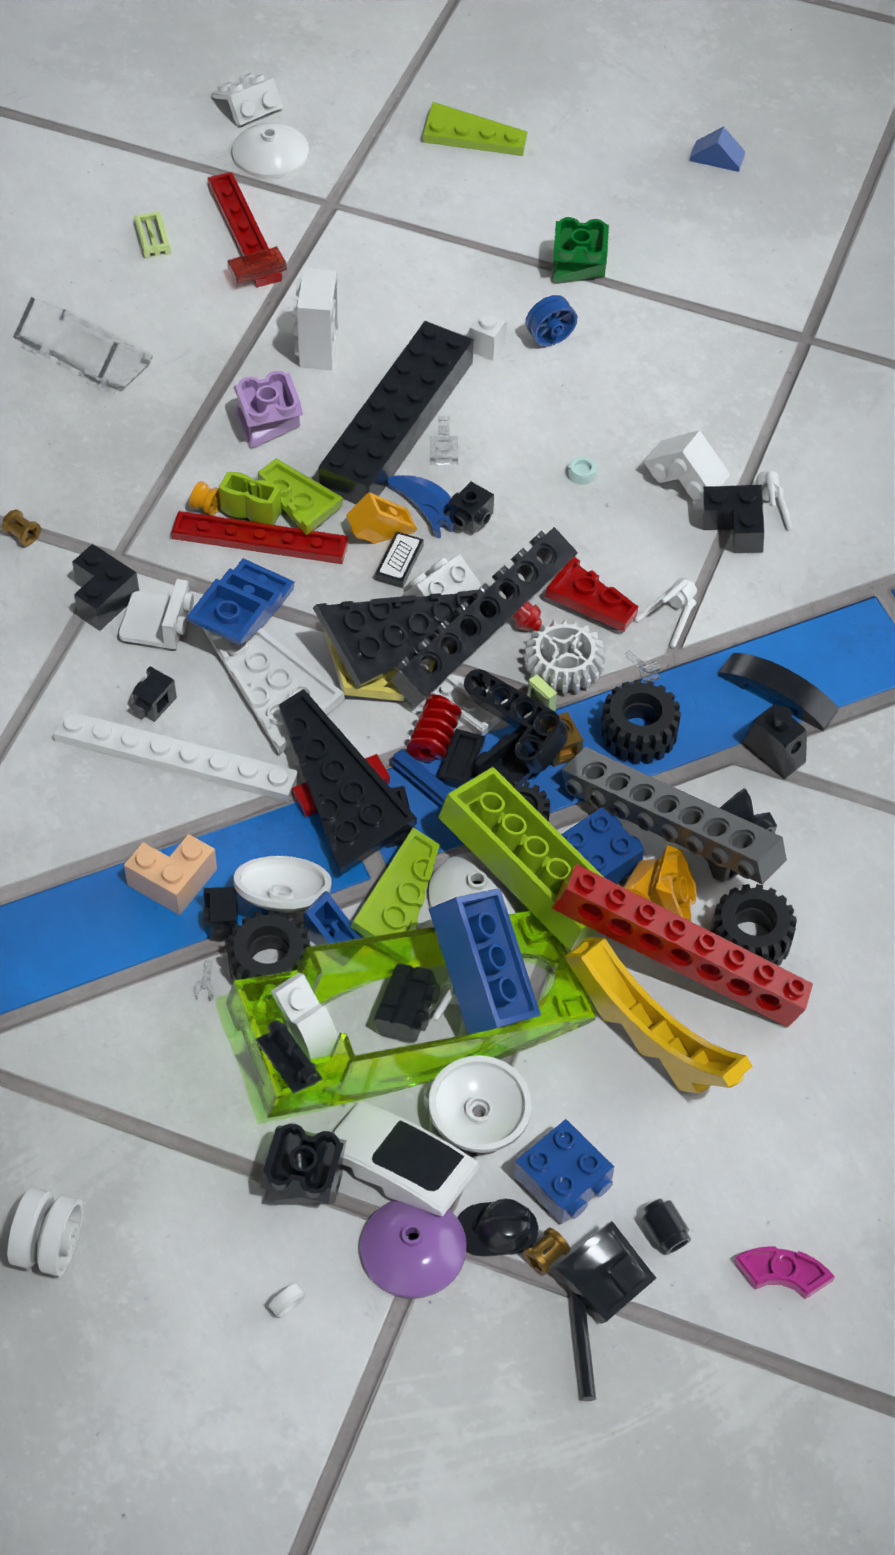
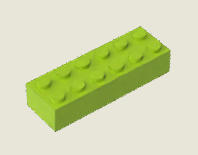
(517, 848)

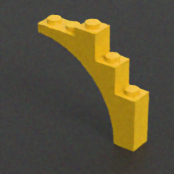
(620, 999)

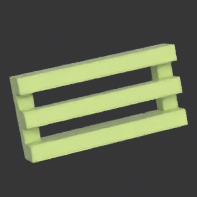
(155, 247)

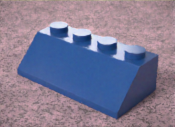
(484, 961)

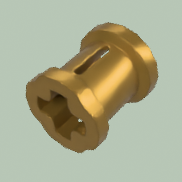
(21, 527)
(558, 1246)

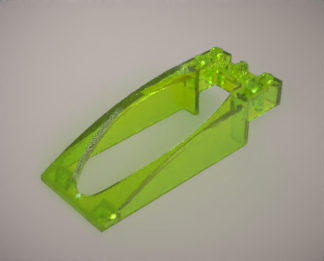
(351, 964)

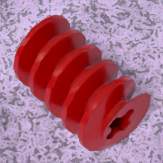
(434, 729)

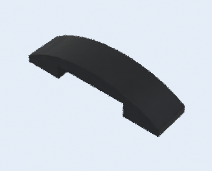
(782, 684)

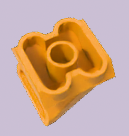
(665, 882)

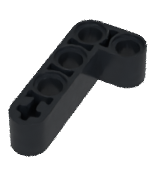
(513, 711)

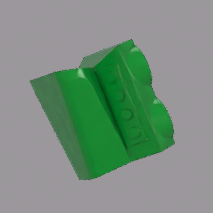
(579, 250)

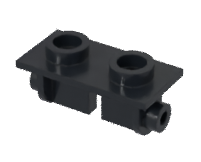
(288, 1057)

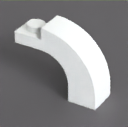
(306, 1017)

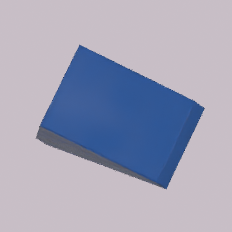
(718, 150)
(327, 922)

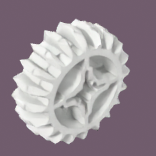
(567, 666)

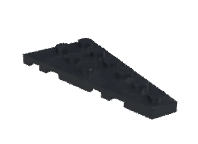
(383, 631)
(348, 794)

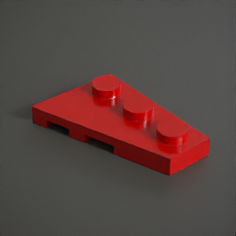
(589, 596)

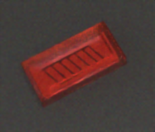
(257, 265)

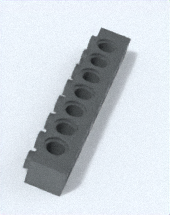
(675, 815)

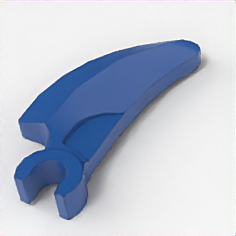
(427, 498)

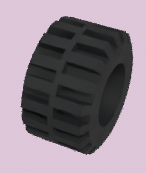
(643, 702)
(758, 907)
(261, 934)

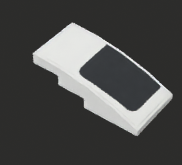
(404, 1159)

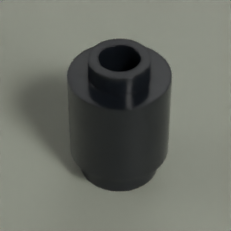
(666, 1225)

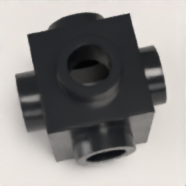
(471, 507)

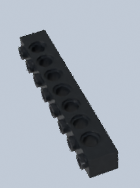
(418, 684)

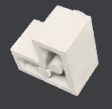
(690, 461)

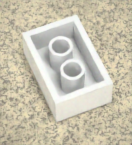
(316, 318)

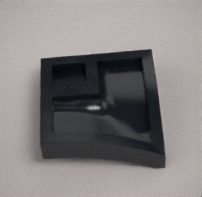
(605, 1272)

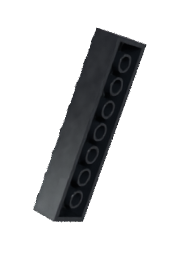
(397, 413)

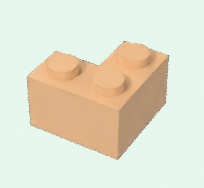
(171, 879)

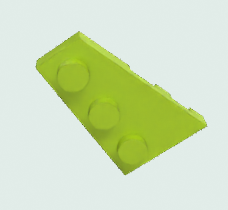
(301, 497)

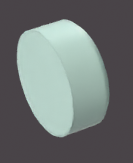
(582, 470)

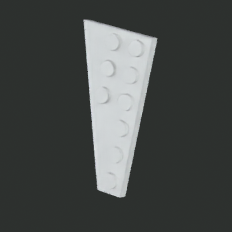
(268, 676)

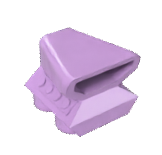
(267, 407)

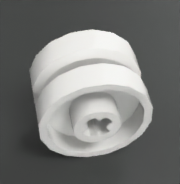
(45, 1231)

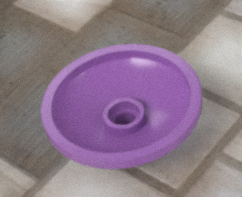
(412, 1266)

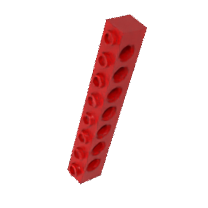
(682, 946)

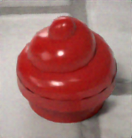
(531, 615)

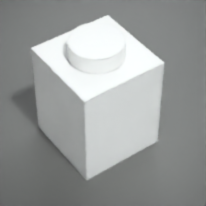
(488, 335)

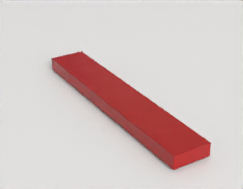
(240, 220)
(259, 537)

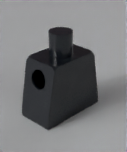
(778, 740)

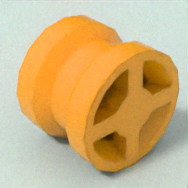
(205, 498)

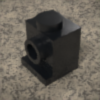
(153, 695)
(220, 911)

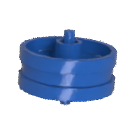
(549, 323)

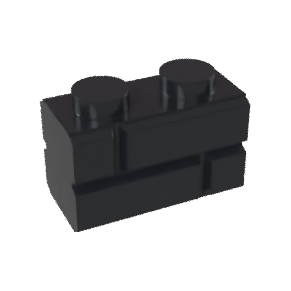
(407, 1003)

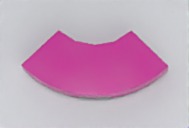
(785, 1268)

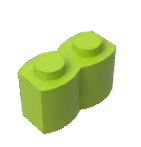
(250, 498)

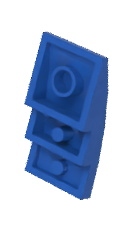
(241, 601)

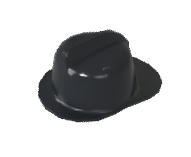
(498, 1228)

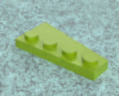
(465, 130)
(400, 890)

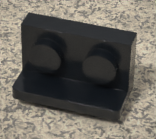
(504, 760)

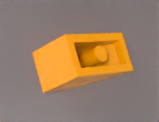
(379, 519)

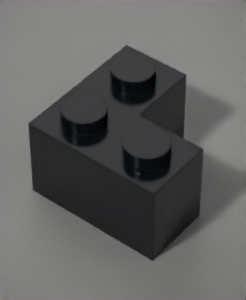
(736, 509)
(104, 586)

